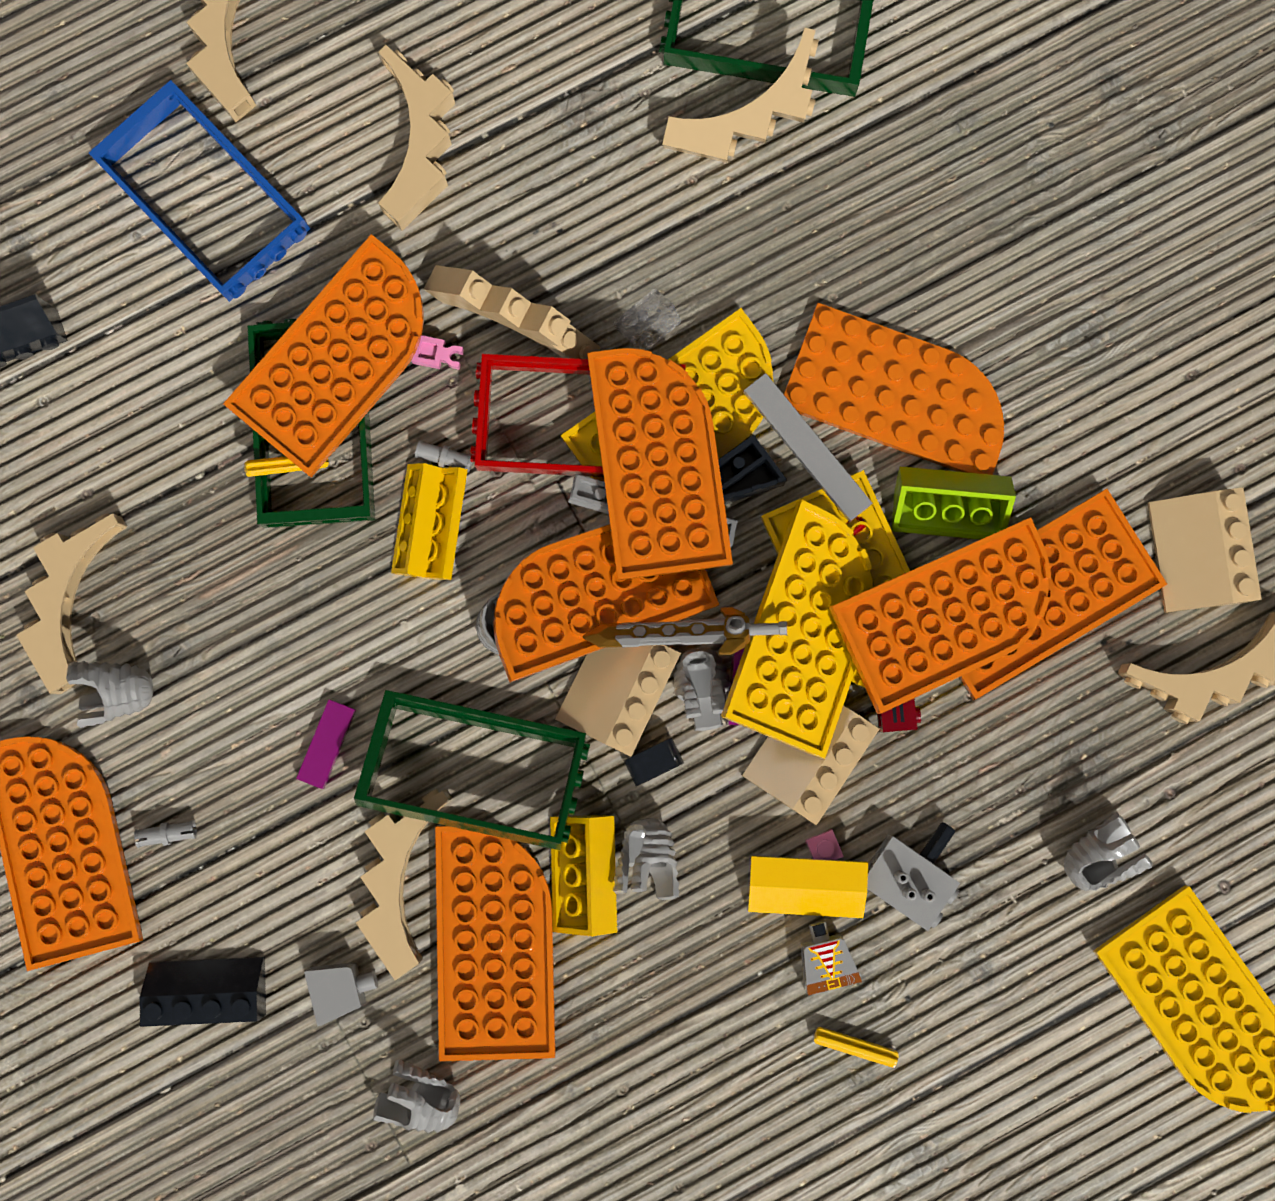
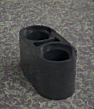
(654, 761)

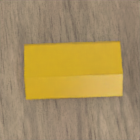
(429, 521)
(808, 886)

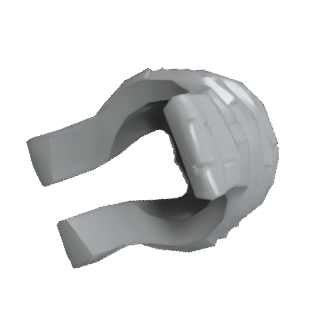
(702, 686)
(119, 689)
(648, 850)
(1093, 859)
(426, 1106)

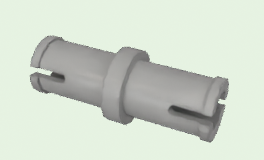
(443, 455)
(165, 834)

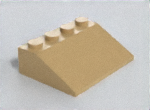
(1204, 550)
(618, 693)
(806, 781)

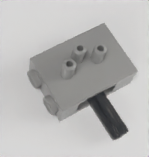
(912, 880)

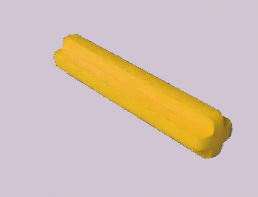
(272, 466)
(856, 1047)

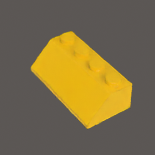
(585, 877)

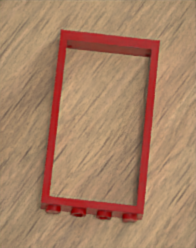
(482, 400)

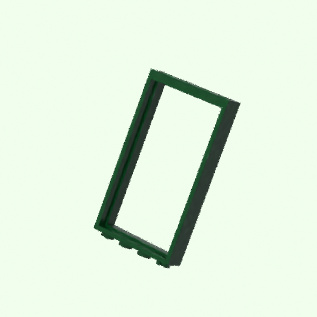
(762, 71)
(265, 517)
(394, 700)

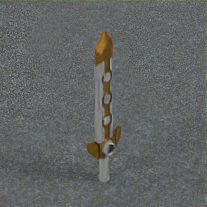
(732, 631)

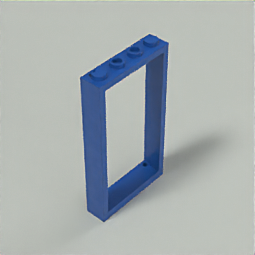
(143, 122)

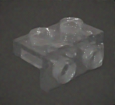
(648, 320)

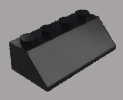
(28, 328)
(203, 991)

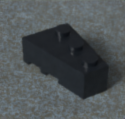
(748, 471)

